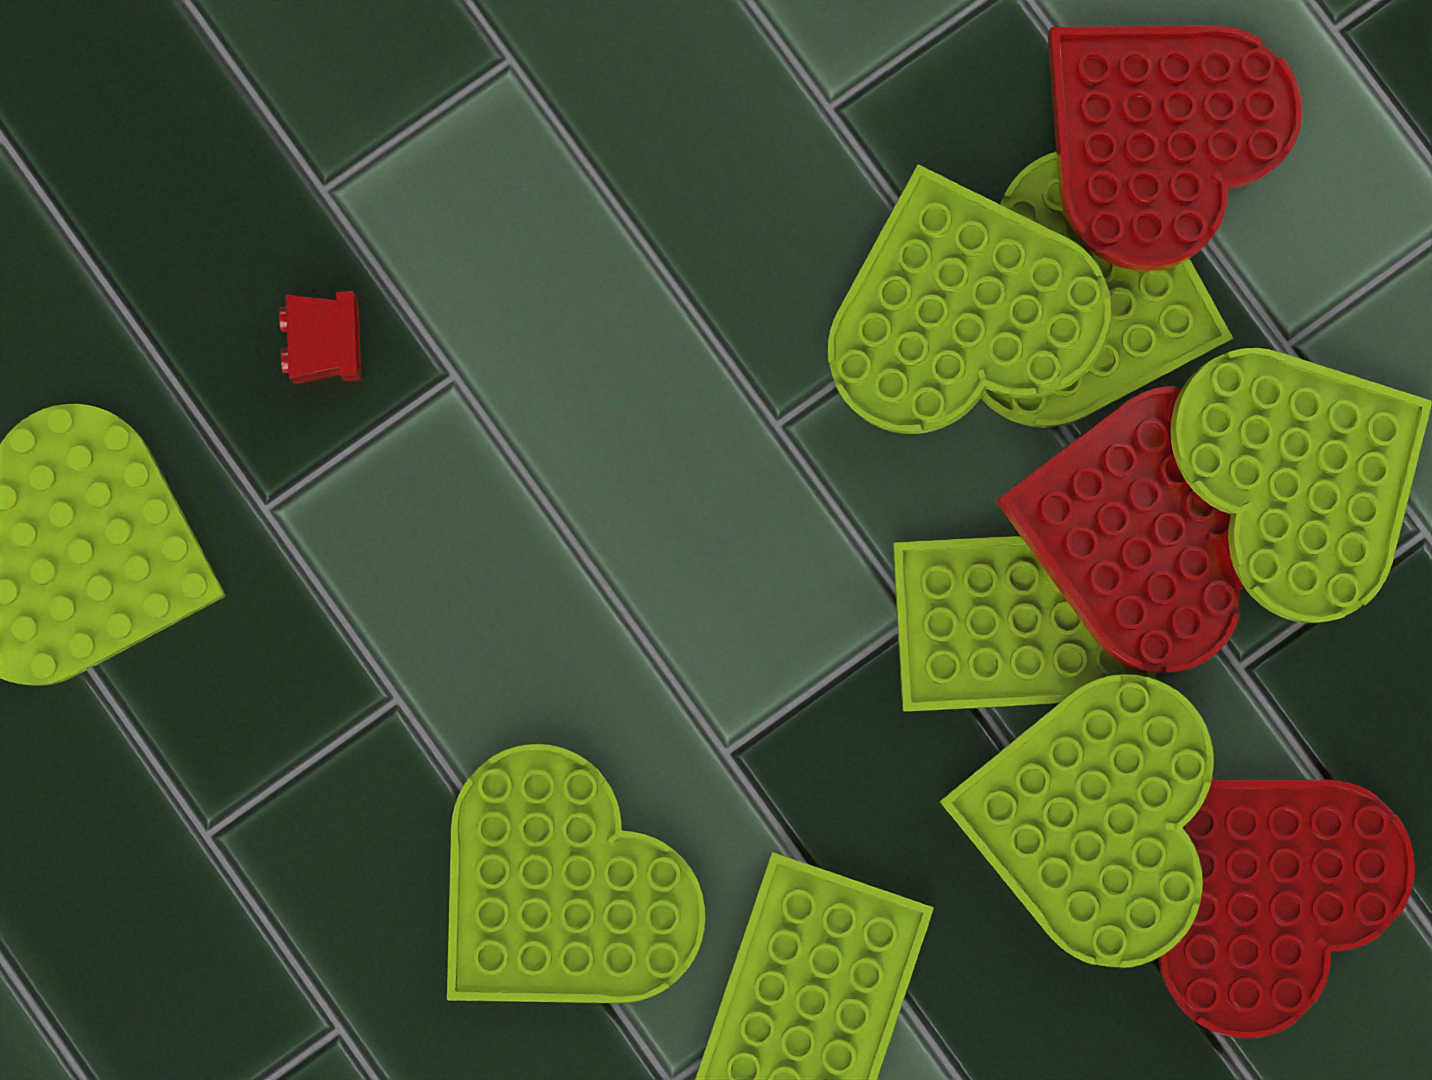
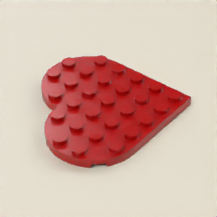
(1160, 131)
(1132, 540)
(1282, 887)

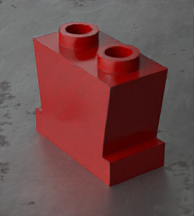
(321, 338)

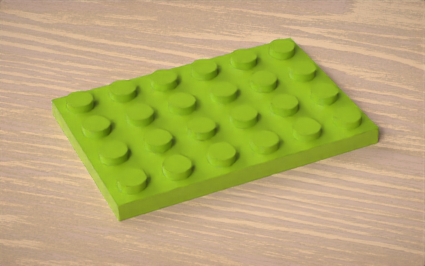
(988, 628)
(815, 979)

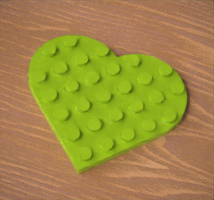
(963, 305)
(1155, 327)
(1307, 471)
(88, 546)
(1093, 817)
(556, 894)

